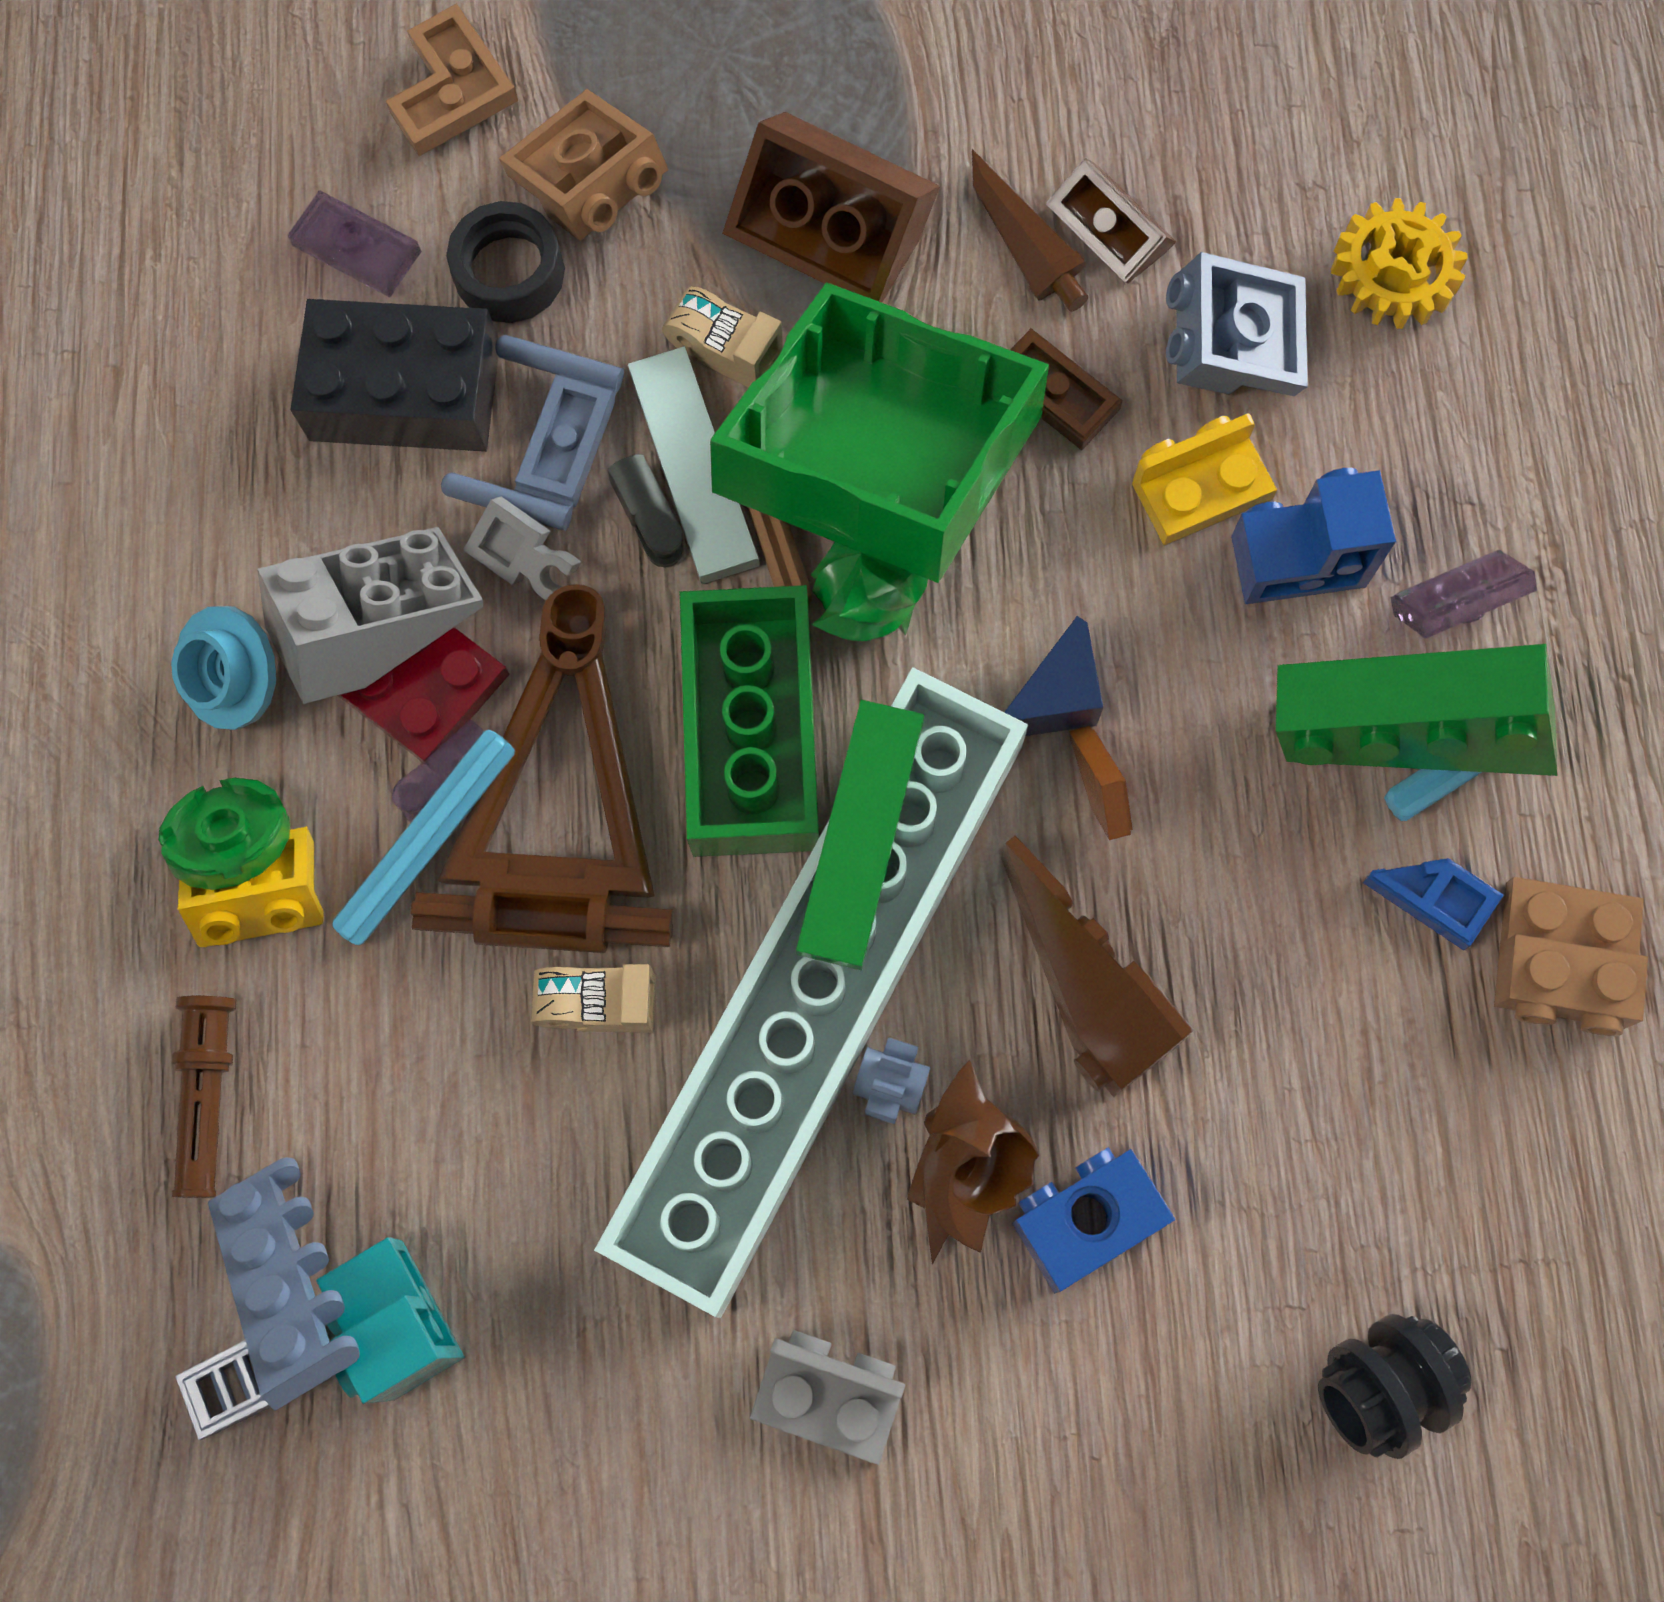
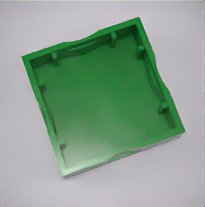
(879, 431)

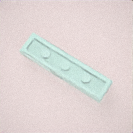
(682, 442)

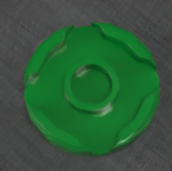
(224, 834)

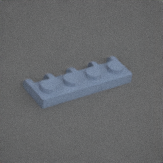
(273, 1285)

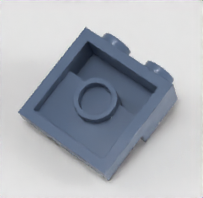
(1238, 326)

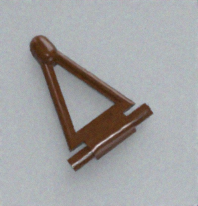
(554, 898)

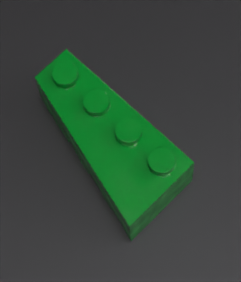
(1422, 711)

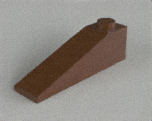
(1109, 1012)

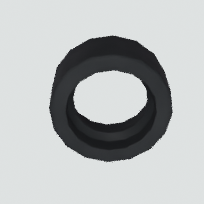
(498, 222)

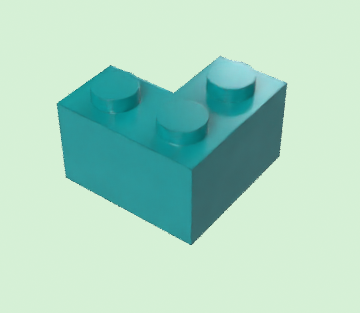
(393, 1323)

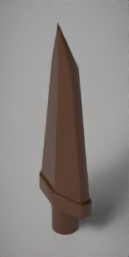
(1037, 249)

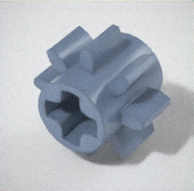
(891, 1080)

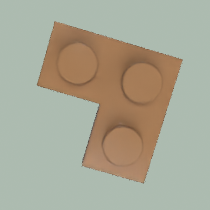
(463, 85)

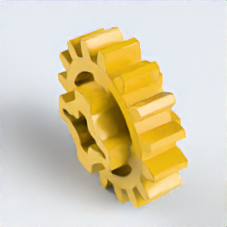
(1399, 263)

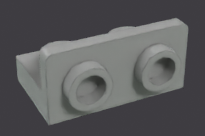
(827, 1398)

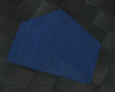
(1063, 688)

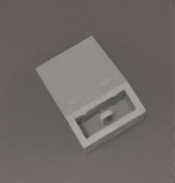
(363, 609)

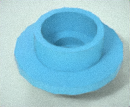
(224, 667)

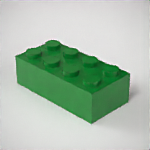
(748, 721)

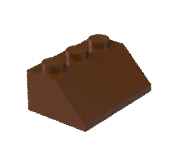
(828, 207)

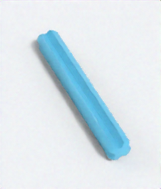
(423, 837)

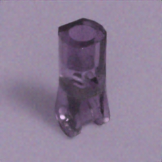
(420, 784)

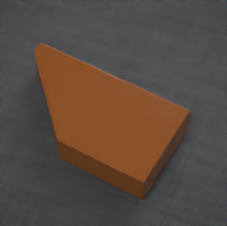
(1102, 782)

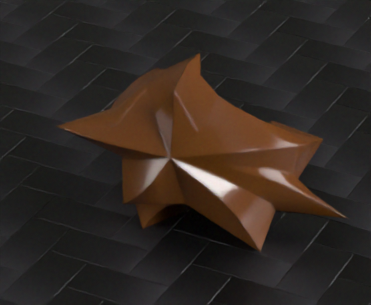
(969, 1164)

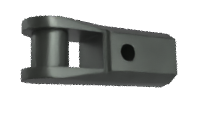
(647, 510)

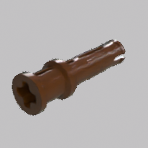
(197, 1177)

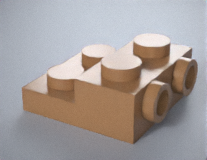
(586, 164)
(1571, 956)

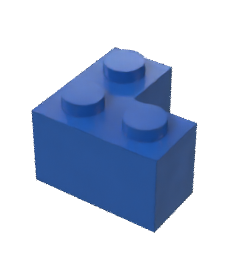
(1316, 546)

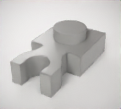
(514, 548)

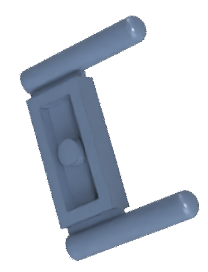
(562, 440)

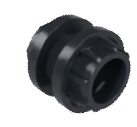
(1394, 1386)

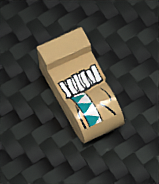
(724, 335)
(595, 998)

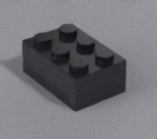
(396, 375)

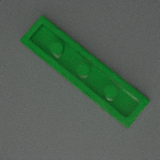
(860, 835)

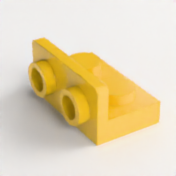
(1202, 478)
(268, 904)

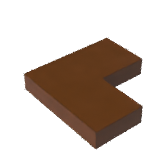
(1073, 398)

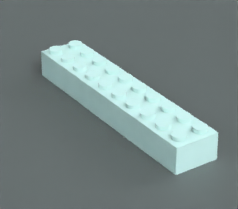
(802, 1025)

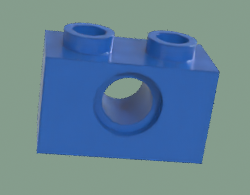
(1131, 1209)

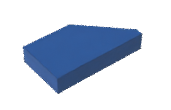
(1440, 897)

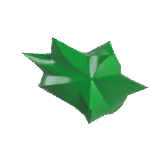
(864, 595)

